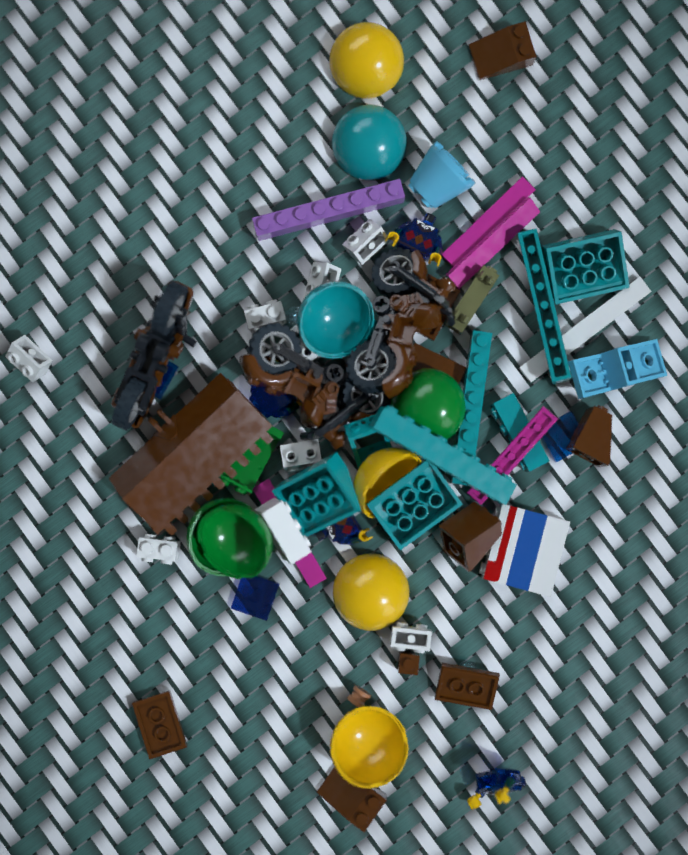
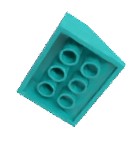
(586, 266)
(319, 494)
(414, 504)

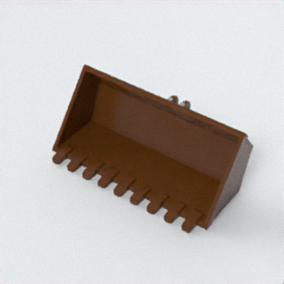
(190, 454)

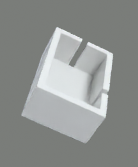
(284, 530)

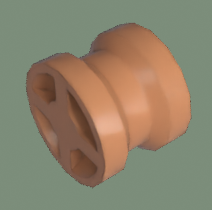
(358, 696)

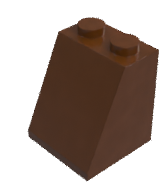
(593, 437)
(470, 535)

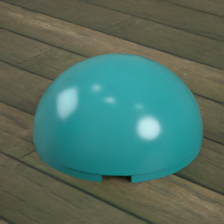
(369, 142)
(335, 319)

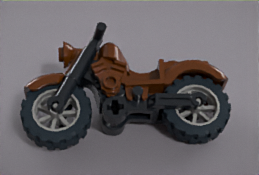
(398, 322)
(152, 351)
(310, 383)

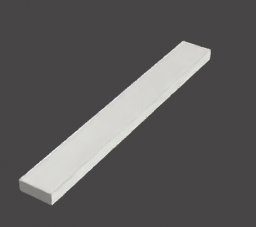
(589, 326)

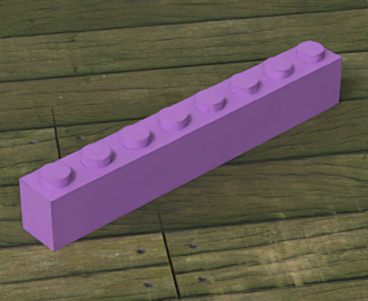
(329, 209)

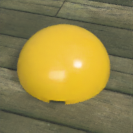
(366, 60)
(380, 472)
(371, 592)
(369, 747)

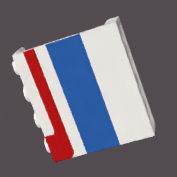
(526, 551)

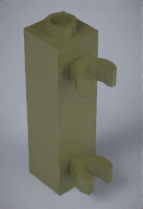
(473, 298)

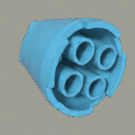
(439, 177)

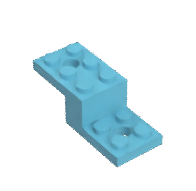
(617, 368)

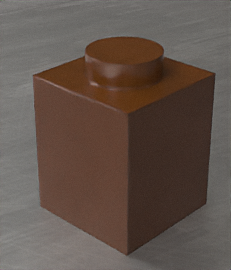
(408, 662)

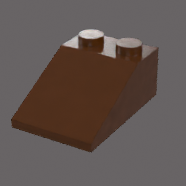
(503, 51)
(352, 802)

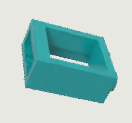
(357, 430)

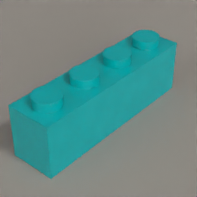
(512, 422)

